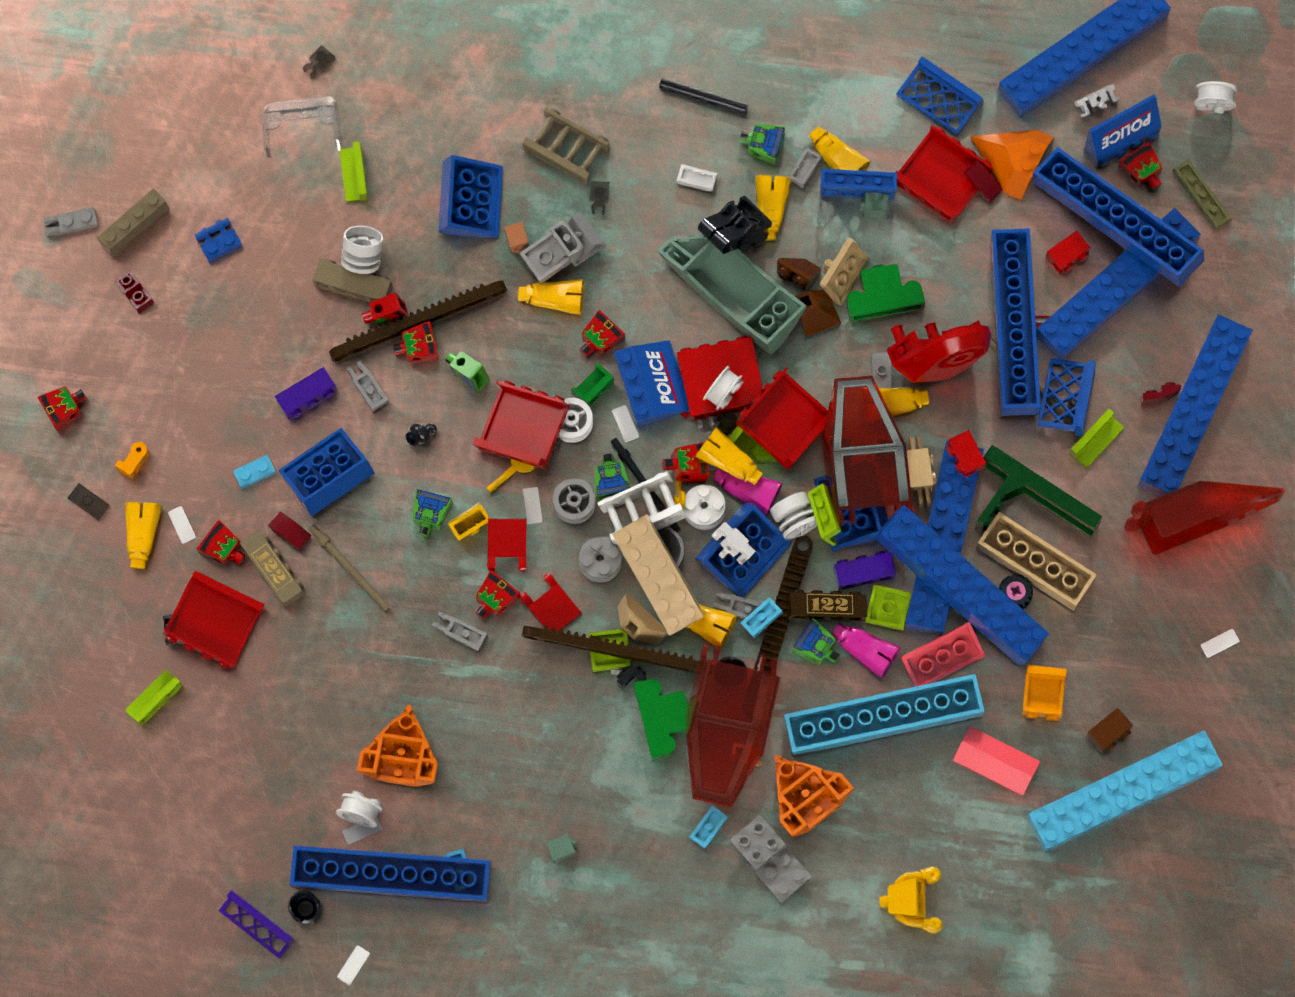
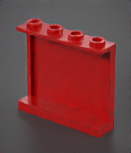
(937, 174)
(704, 365)
(783, 419)
(523, 425)
(212, 620)

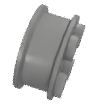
(577, 511)
(597, 549)

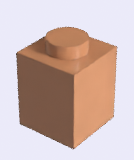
(516, 237)

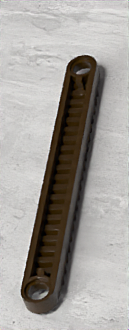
(432, 314)
(791, 581)
(611, 649)

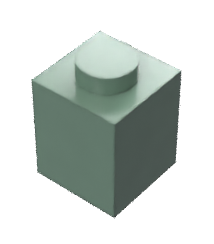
(874, 205)
(562, 848)

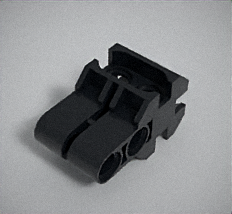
(736, 229)

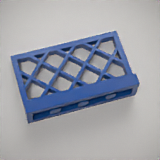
(950, 83)
(856, 183)
(1083, 393)

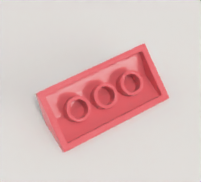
(943, 656)
(996, 761)

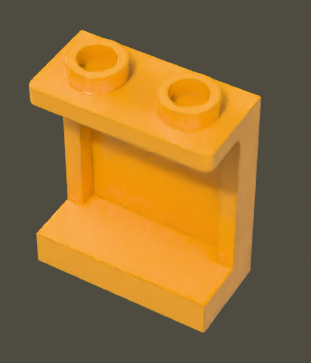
(1043, 692)

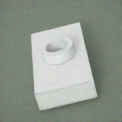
(696, 178)

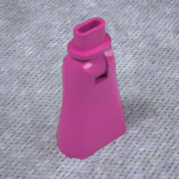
(761, 494)
(868, 649)

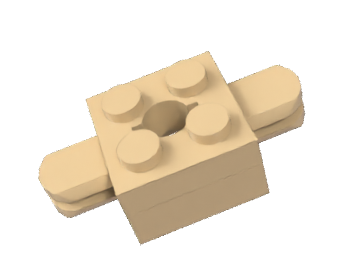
(920, 473)

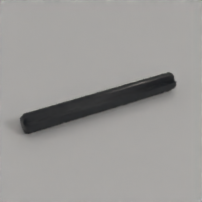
(703, 96)

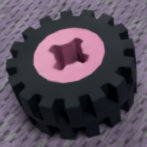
(1022, 585)

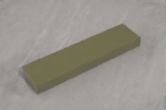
(1202, 195)

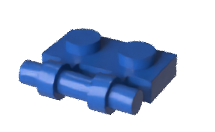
(220, 245)

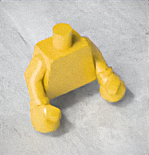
(908, 902)

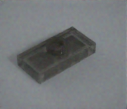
(88, 501)

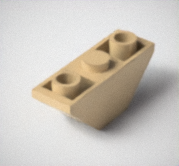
(639, 622)

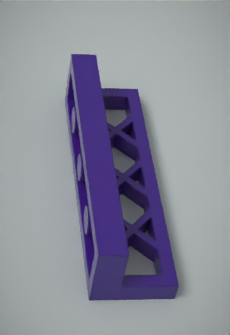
(257, 916)

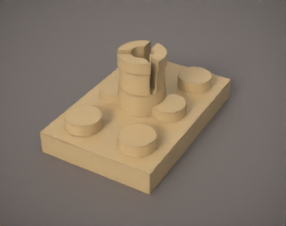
(843, 271)

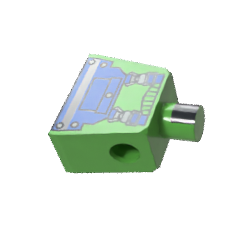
(764, 142)
(468, 370)
(610, 478)
(430, 511)
(816, 644)

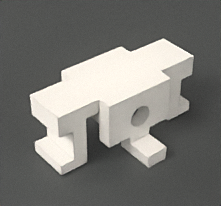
(1104, 93)
(733, 543)

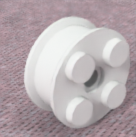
(1215, 96)
(722, 388)
(582, 426)
(704, 496)
(359, 809)

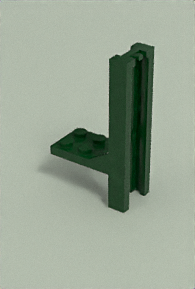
(1021, 480)

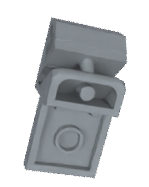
(563, 245)
(770, 859)

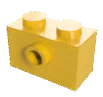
(469, 521)

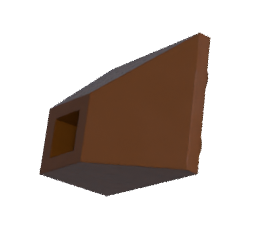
(798, 271)
(819, 312)

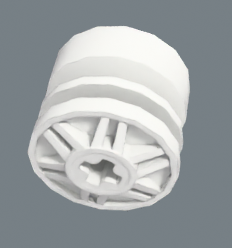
(361, 249)
(792, 511)

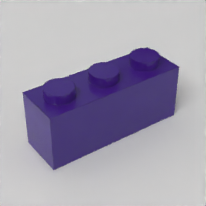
(306, 393)
(864, 570)

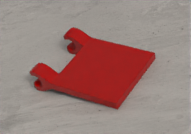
(506, 539)
(553, 607)

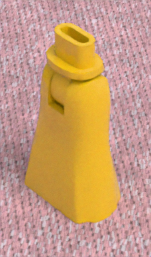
(836, 152)
(772, 200)
(560, 295)
(904, 399)
(725, 455)
(140, 531)
(714, 626)

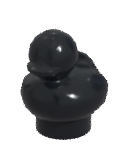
(419, 434)

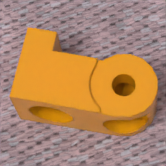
(134, 460)

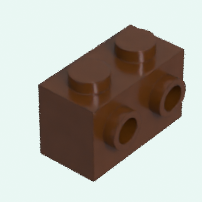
(1110, 730)

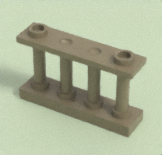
(565, 164)

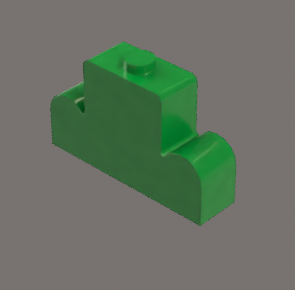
(884, 294)
(661, 717)

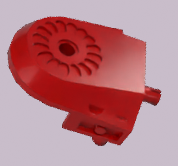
(938, 356)

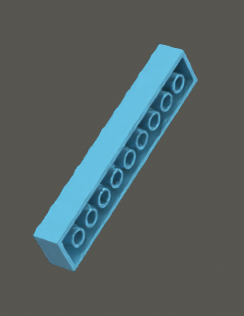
(883, 715)
(1124, 791)

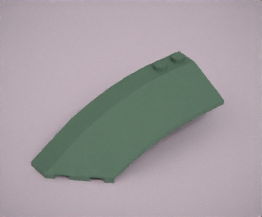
(735, 289)

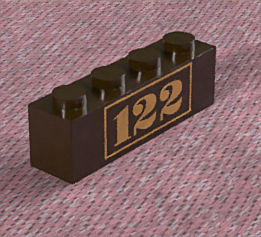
(827, 606)

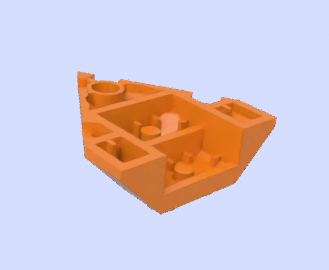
(1013, 157)
(400, 754)
(807, 794)

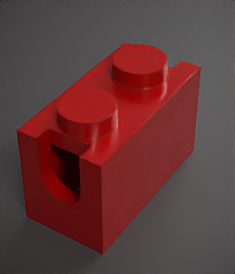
(1068, 252)
(966, 454)

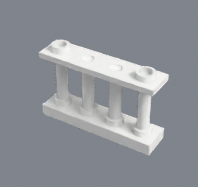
(659, 519)

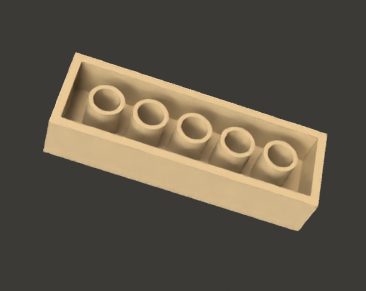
(1036, 560)
(658, 575)

